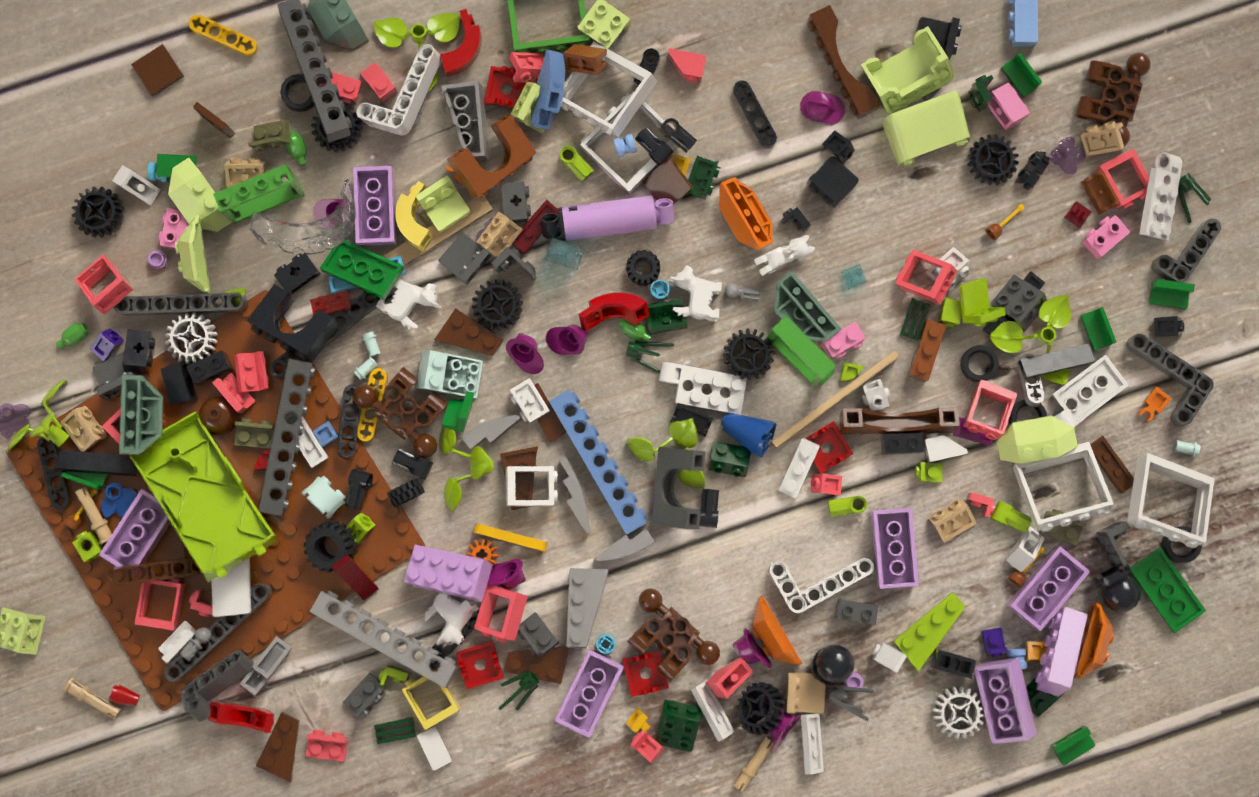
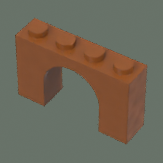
(516, 152)

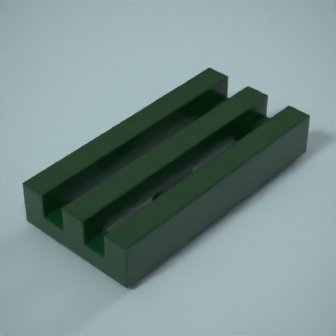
(920, 304)
(378, 734)

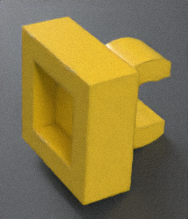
(682, 162)
(638, 721)

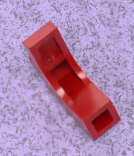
(464, 56)
(614, 306)
(241, 715)

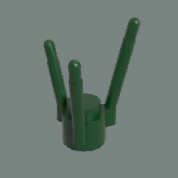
(1187, 184)
(637, 350)
(528, 682)

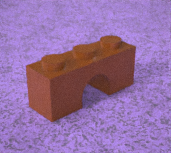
(927, 350)

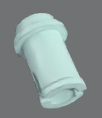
(371, 344)
(365, 368)
(1187, 448)

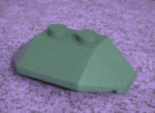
(337, 23)
(803, 309)
(140, 415)

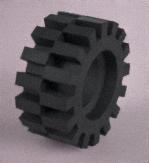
(643, 256)
(405, 492)

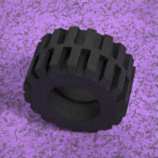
(315, 544)

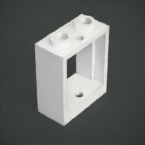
(510, 485)

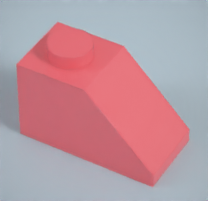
(688, 64)
(379, 82)
(729, 678)

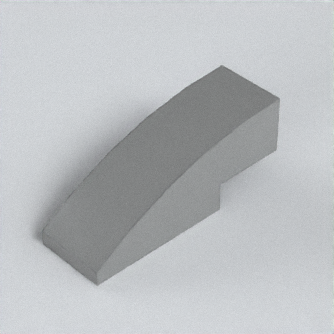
(491, 430)
(625, 547)
(265, 667)

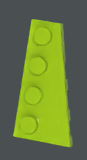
(927, 632)

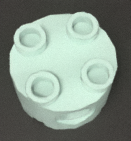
(323, 496)

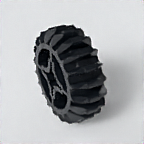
(318, 132)
(988, 153)
(92, 217)
(505, 301)
(751, 362)
(769, 708)

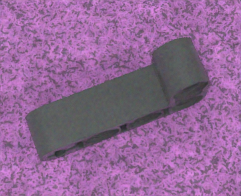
(1191, 250)
(213, 682)

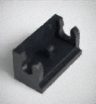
(178, 384)
(701, 421)

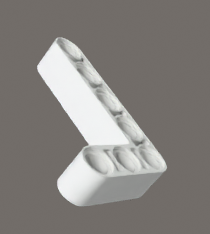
(373, 115)
(820, 586)

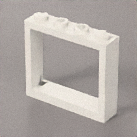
(616, 128)
(647, 169)
(1082, 451)
(1179, 473)

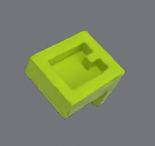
(929, 472)
(361, 526)
(397, 675)

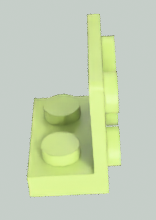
(604, 23)
(526, 104)
(443, 204)
(20, 631)

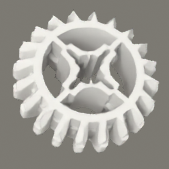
(175, 335)
(954, 719)

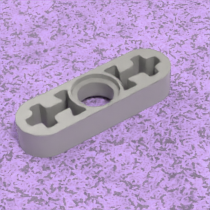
(1028, 388)

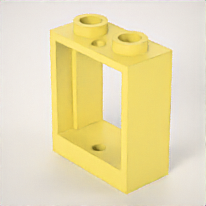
(427, 723)

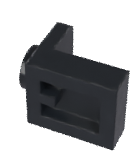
(839, 146)
(799, 221)
(1168, 326)

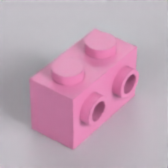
(1007, 106)
(173, 226)
(1106, 236)
(843, 340)

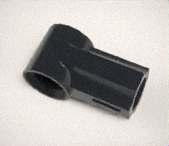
(651, 67)
(680, 136)
(658, 150)
(416, 465)
(359, 484)
(709, 508)

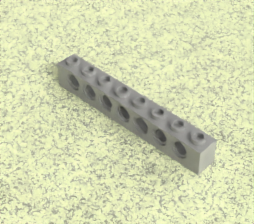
(322, 609)

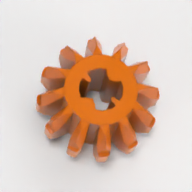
(478, 549)

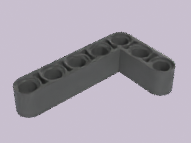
(1175, 373)

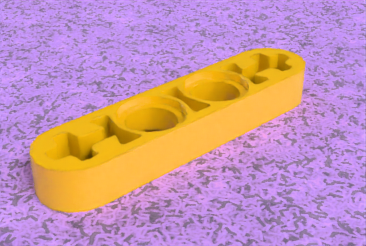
(223, 35)
(362, 427)
(510, 537)

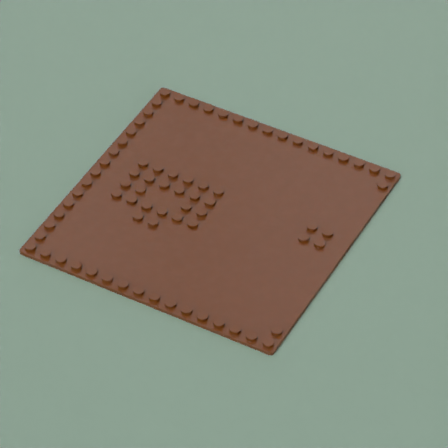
(283, 566)

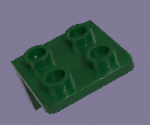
(678, 725)

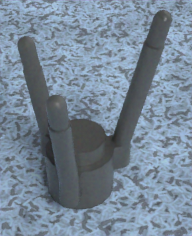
(839, 698)

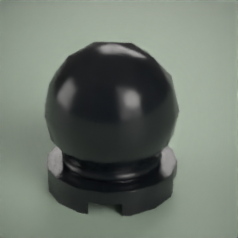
(1118, 589)
(832, 665)

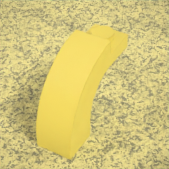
(405, 217)

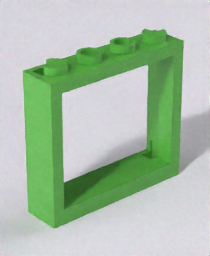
(559, 44)
(259, 194)
(801, 352)

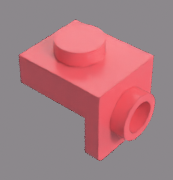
(196, 604)
(647, 746)

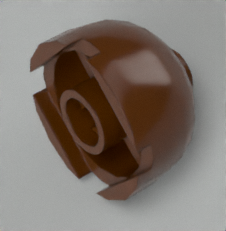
(218, 415)

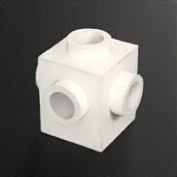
(876, 395)

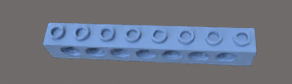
(570, 399)

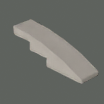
(577, 502)

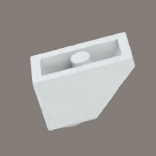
(136, 185)
(941, 448)
(1025, 549)
(888, 656)

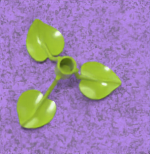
(393, 30)
(1056, 313)
(53, 432)
(685, 436)
(479, 465)

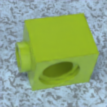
(950, 313)
(79, 544)

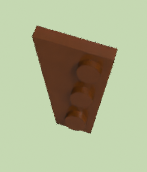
(468, 334)
(523, 480)
(546, 668)
(279, 751)

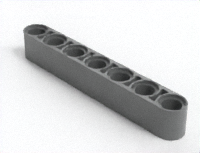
(190, 304)
(227, 627)

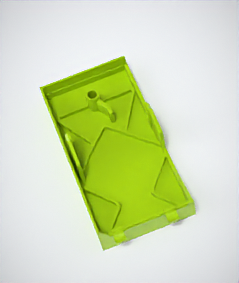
(203, 498)

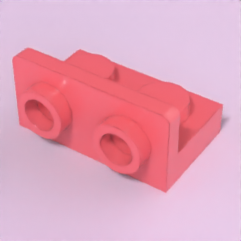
(526, 66)
(348, 88)
(251, 372)
(229, 389)
(327, 746)

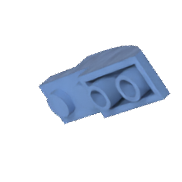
(551, 90)

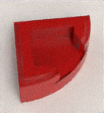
(261, 462)

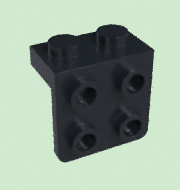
(943, 32)
(832, 182)

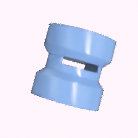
(624, 145)
(1018, 653)

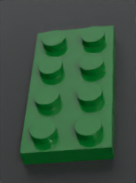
(362, 269)
(1167, 590)

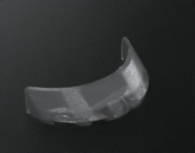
(308, 237)

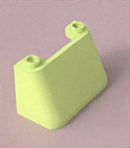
(910, 73)
(926, 127)

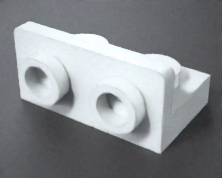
(958, 260)
(529, 400)
(177, 642)

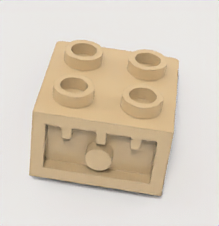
(804, 693)

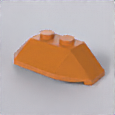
(745, 214)
(772, 635)
(1095, 641)

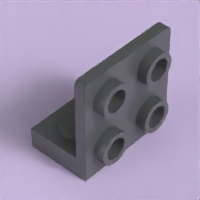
(464, 258)
(502, 262)
(1020, 301)
(110, 377)
(1106, 540)
(364, 695)

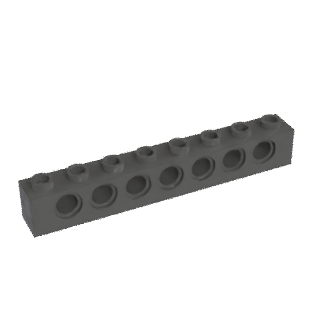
(334, 129)
(267, 503)

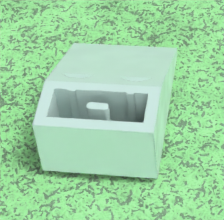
(448, 373)

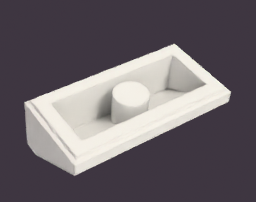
(434, 748)

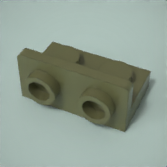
(271, 135)
(254, 434)
(1068, 534)

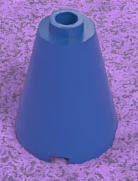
(750, 432)

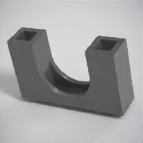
(666, 507)

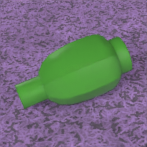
(297, 147)
(634, 331)
(73, 335)

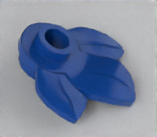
(118, 503)

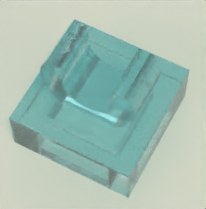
(853, 276)

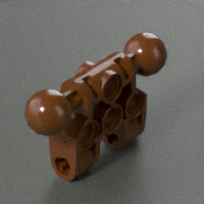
(1100, 74)
(423, 444)
(706, 651)

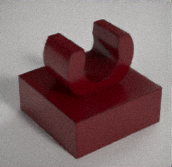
(1077, 214)

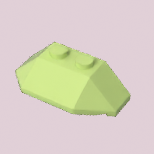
(195, 197)
(193, 256)
(1036, 440)

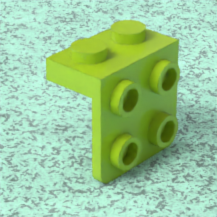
(976, 303)

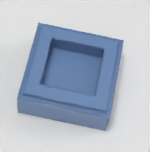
(325, 434)

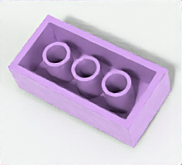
(375, 206)
(137, 532)
(894, 548)
(448, 573)
(1048, 588)
(1061, 651)
(589, 693)
(1005, 701)

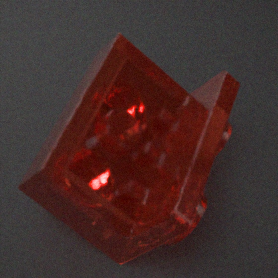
(332, 303)

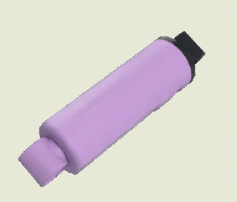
(607, 218)

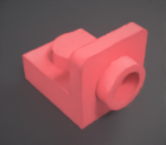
(826, 484)
(980, 500)

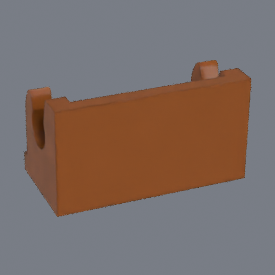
(585, 59)
(1100, 192)

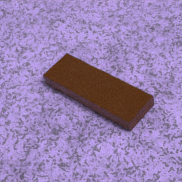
(550, 422)
(1112, 465)

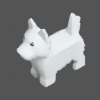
(784, 255)
(700, 295)
(405, 300)
(455, 614)

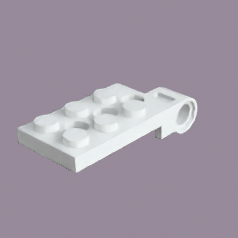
(1162, 185)
(677, 374)
(1099, 395)

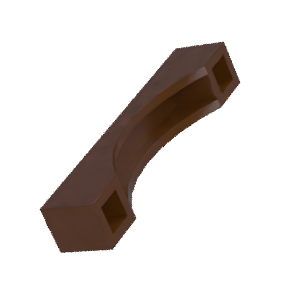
(861, 97)
(871, 422)

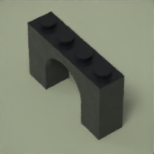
(304, 343)

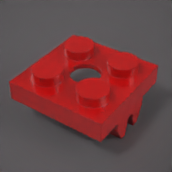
(497, 77)
(840, 448)
(474, 677)
(636, 683)

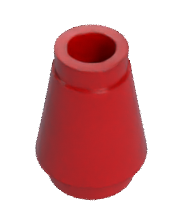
(124, 695)

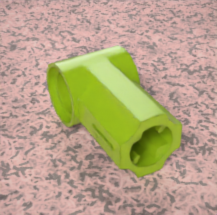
(576, 164)
(845, 506)
(1009, 516)

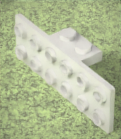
(233, 592)

